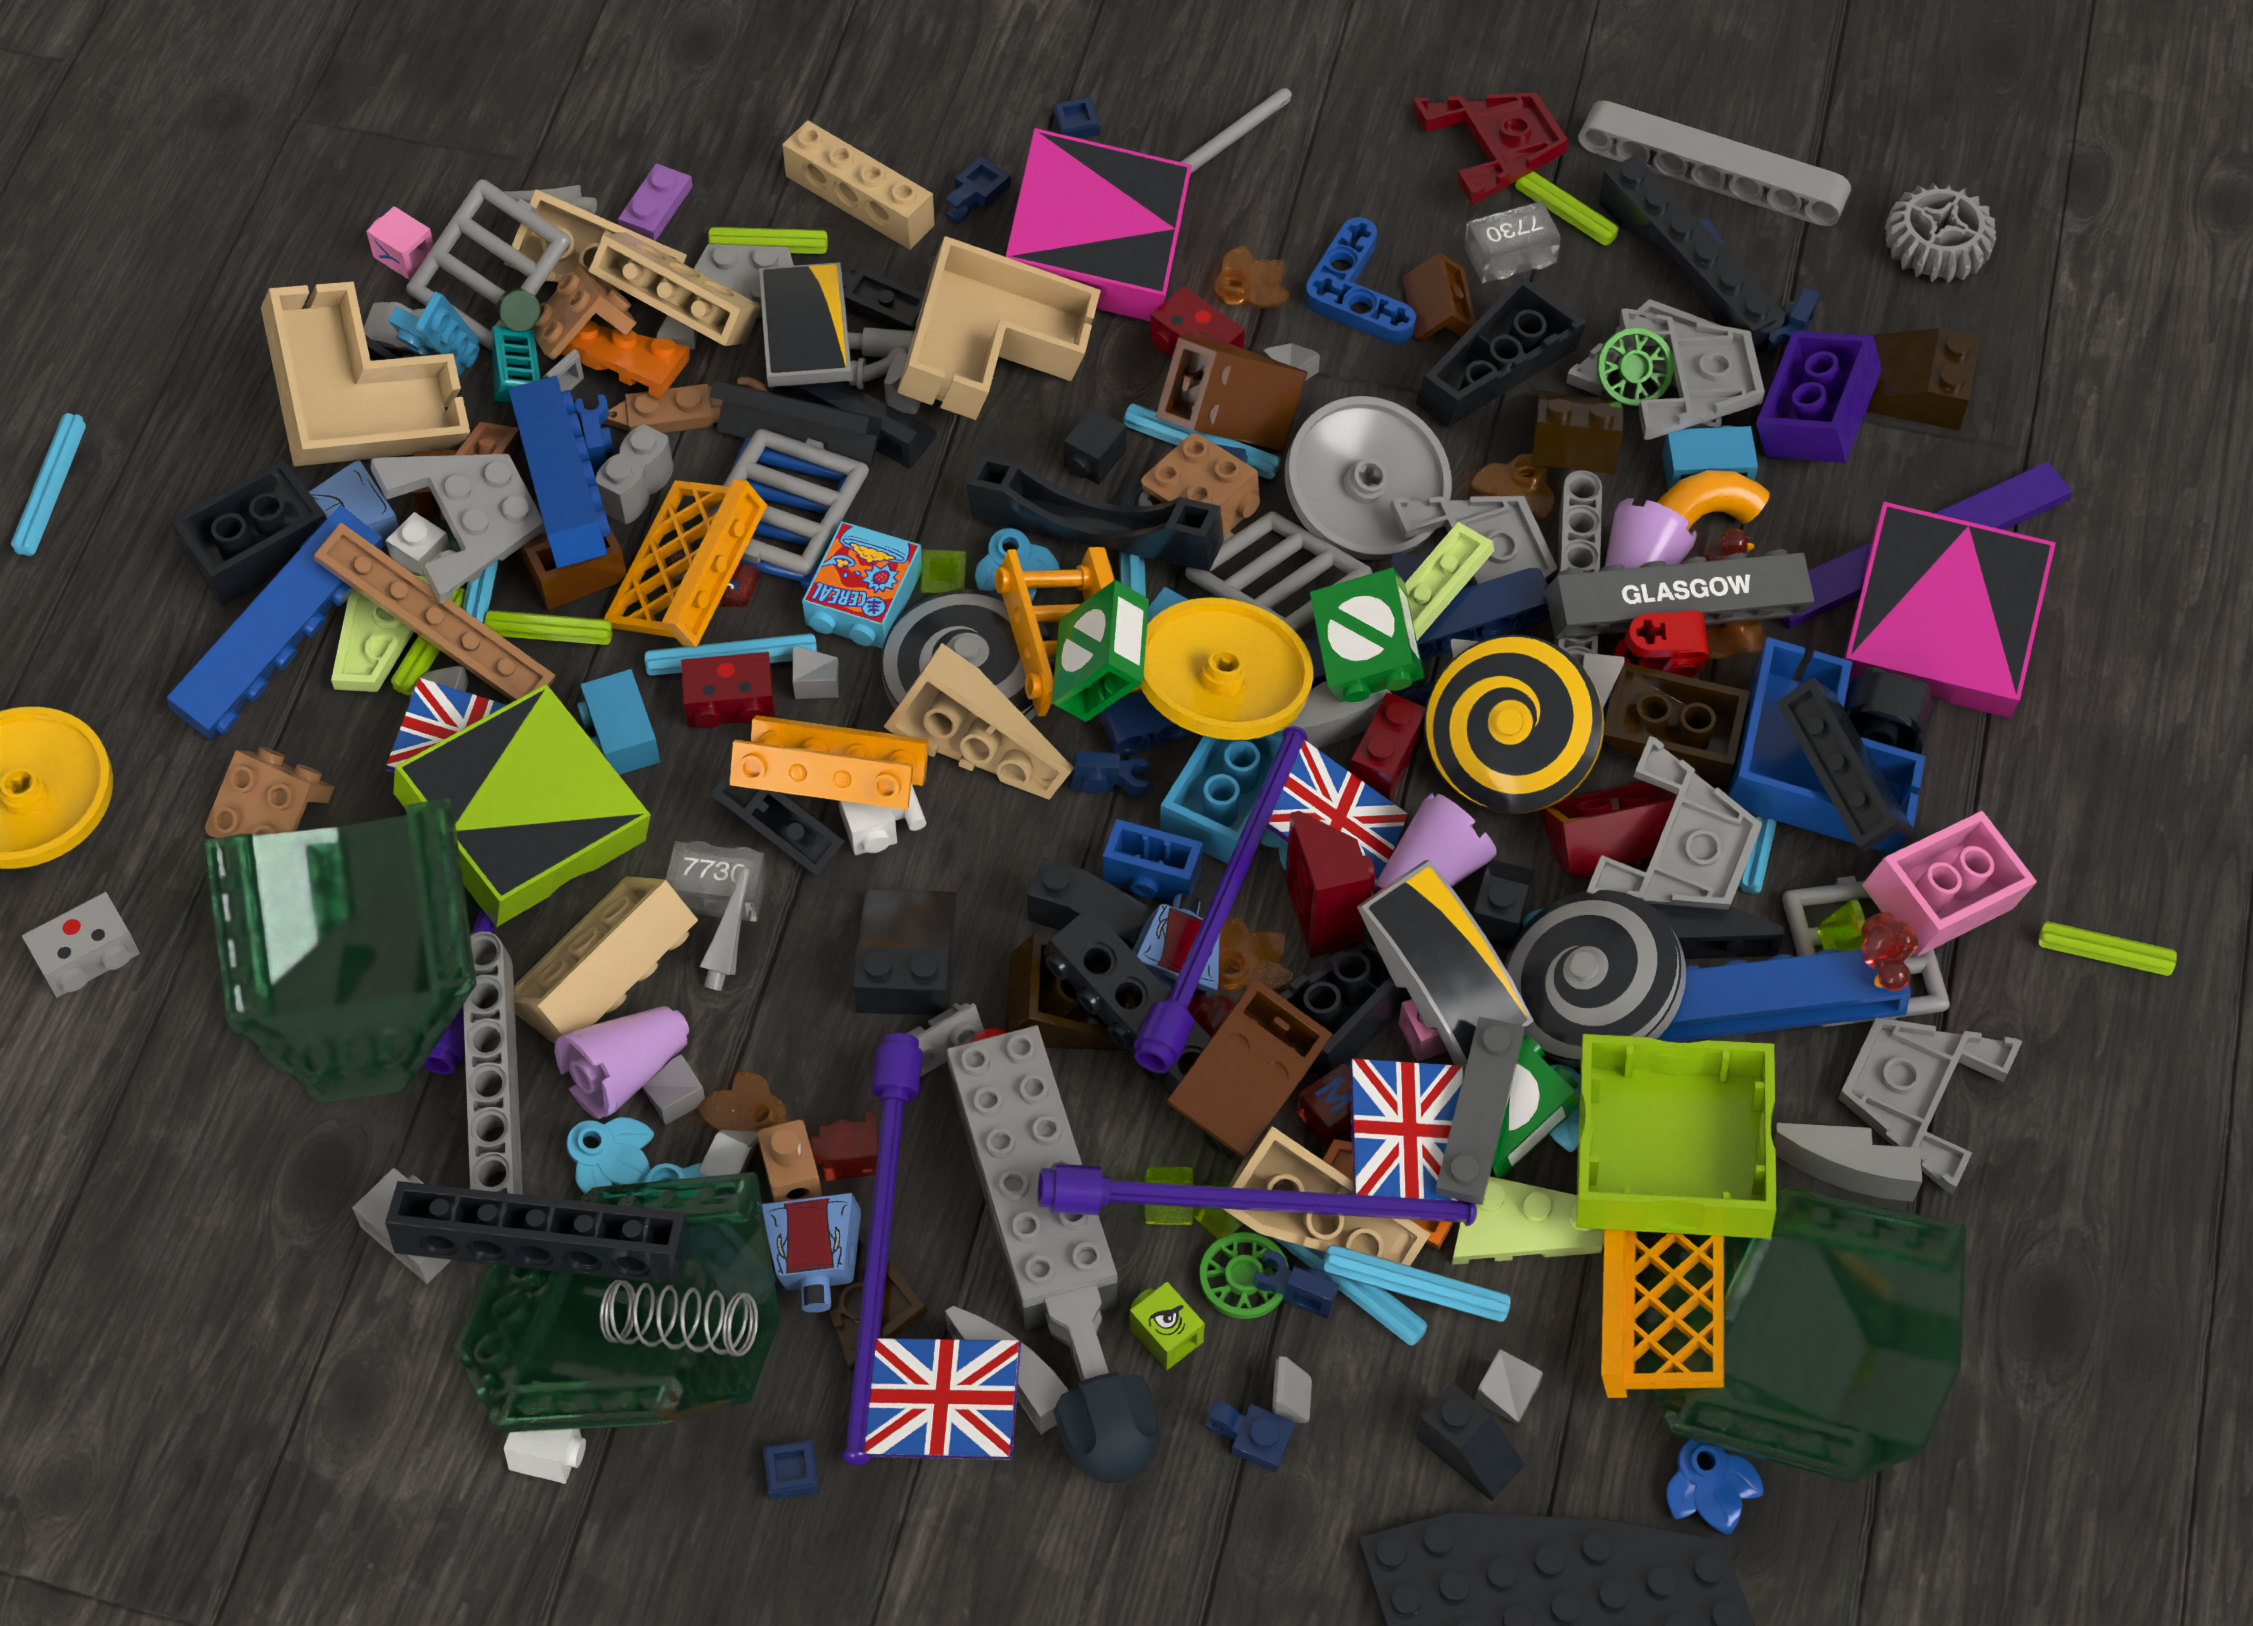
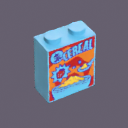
(862, 585)

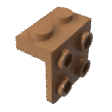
(573, 305)
(1208, 475)
(264, 795)

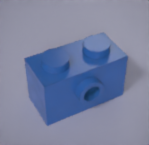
(1151, 861)

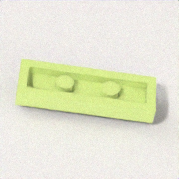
(1445, 574)

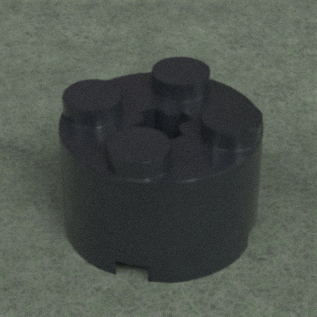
(1890, 709)

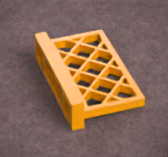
(708, 567)
(1621, 1311)

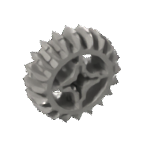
(1940, 232)

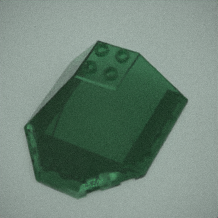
(344, 946)
(1831, 1336)
(539, 1342)

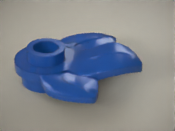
(1714, 1491)

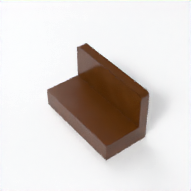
(1439, 297)

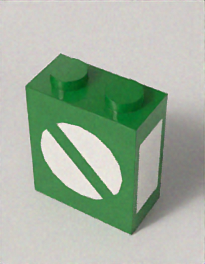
(1367, 635)
(1100, 651)
(1535, 1107)

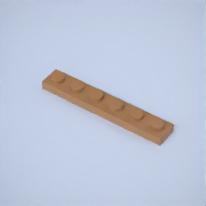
(440, 624)

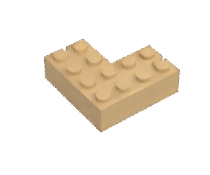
(990, 309)
(339, 400)

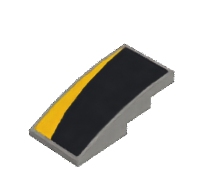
(804, 324)
(1441, 958)

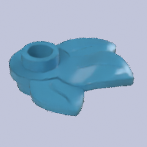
(1030, 556)

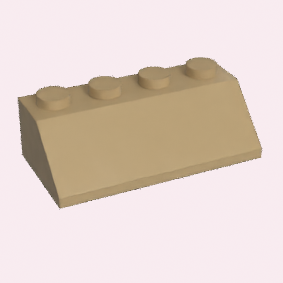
(603, 957)

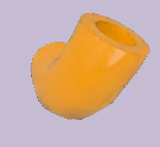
(1716, 492)

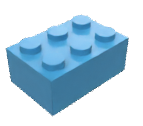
(1218, 791)

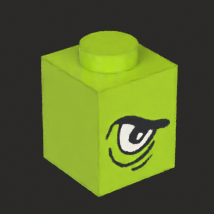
(1166, 1325)

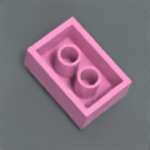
(1950, 881)

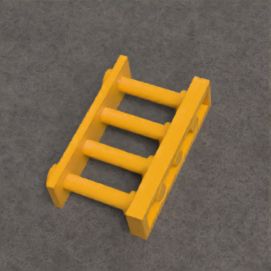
(1024, 618)
(830, 762)

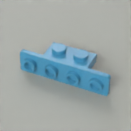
(437, 332)

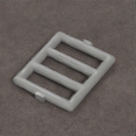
(463, 223)
(838, 502)
(1296, 538)
(1806, 938)

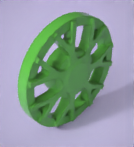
(1634, 366)
(1239, 1275)

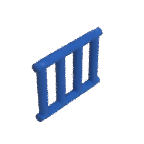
(781, 460)

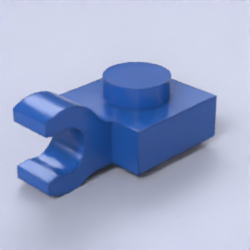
(597, 438)

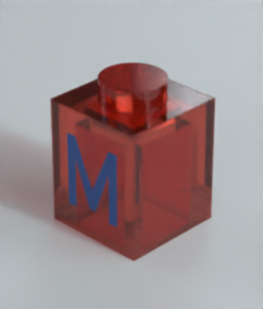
(1327, 1105)

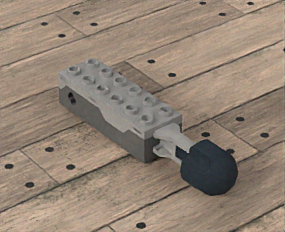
(1052, 1260)

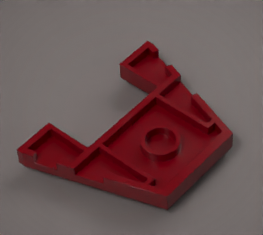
(1510, 129)

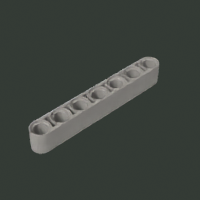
(1716, 163)
(1578, 513)
(492, 1068)

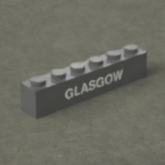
(1722, 590)

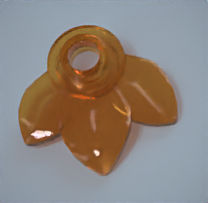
(1250, 280)
(1506, 480)
(1738, 637)
(1252, 956)
(743, 1105)

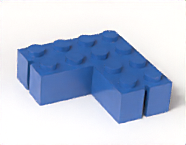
(1771, 768)

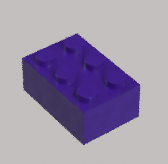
(1819, 396)

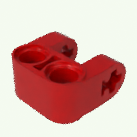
(1675, 643)

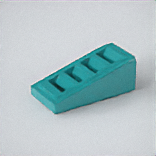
(500, 360)

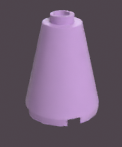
(1648, 535)
(1443, 836)
(619, 1056)

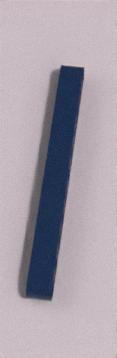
(1473, 615)

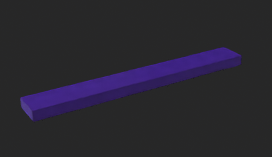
(1995, 507)

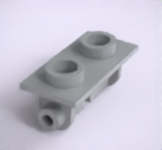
(946, 1030)

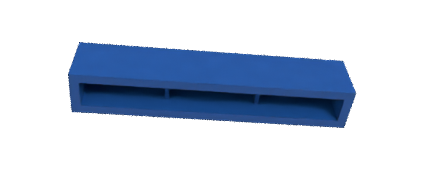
(560, 471)
(264, 635)
(1781, 996)

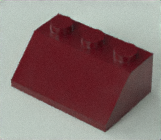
(1608, 822)
(1326, 884)

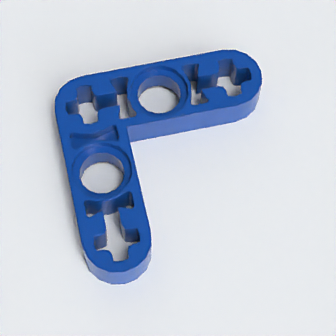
(1343, 284)

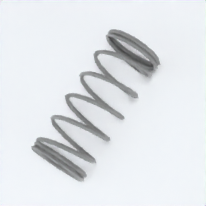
(607, 1306)

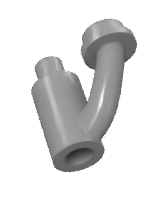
(876, 343)

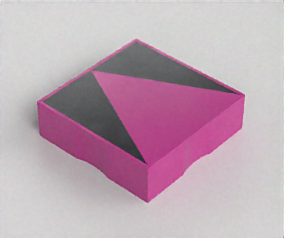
(1100, 219)
(1950, 606)

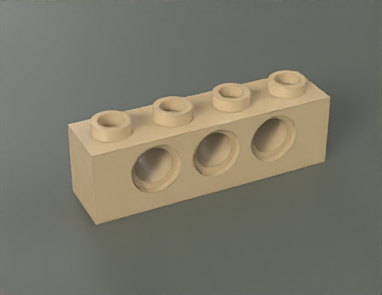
(859, 184)
(675, 288)

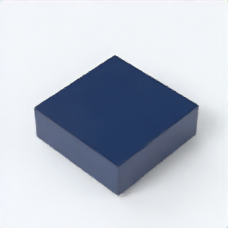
(1076, 118)
(791, 1469)

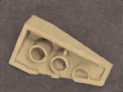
(584, 233)
(977, 726)
(1284, 1165)

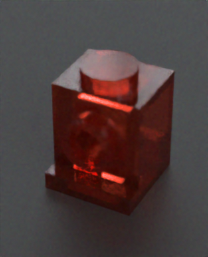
(847, 1148)

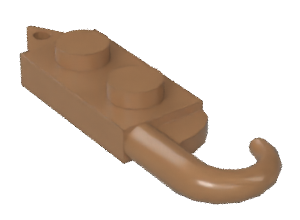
(676, 411)

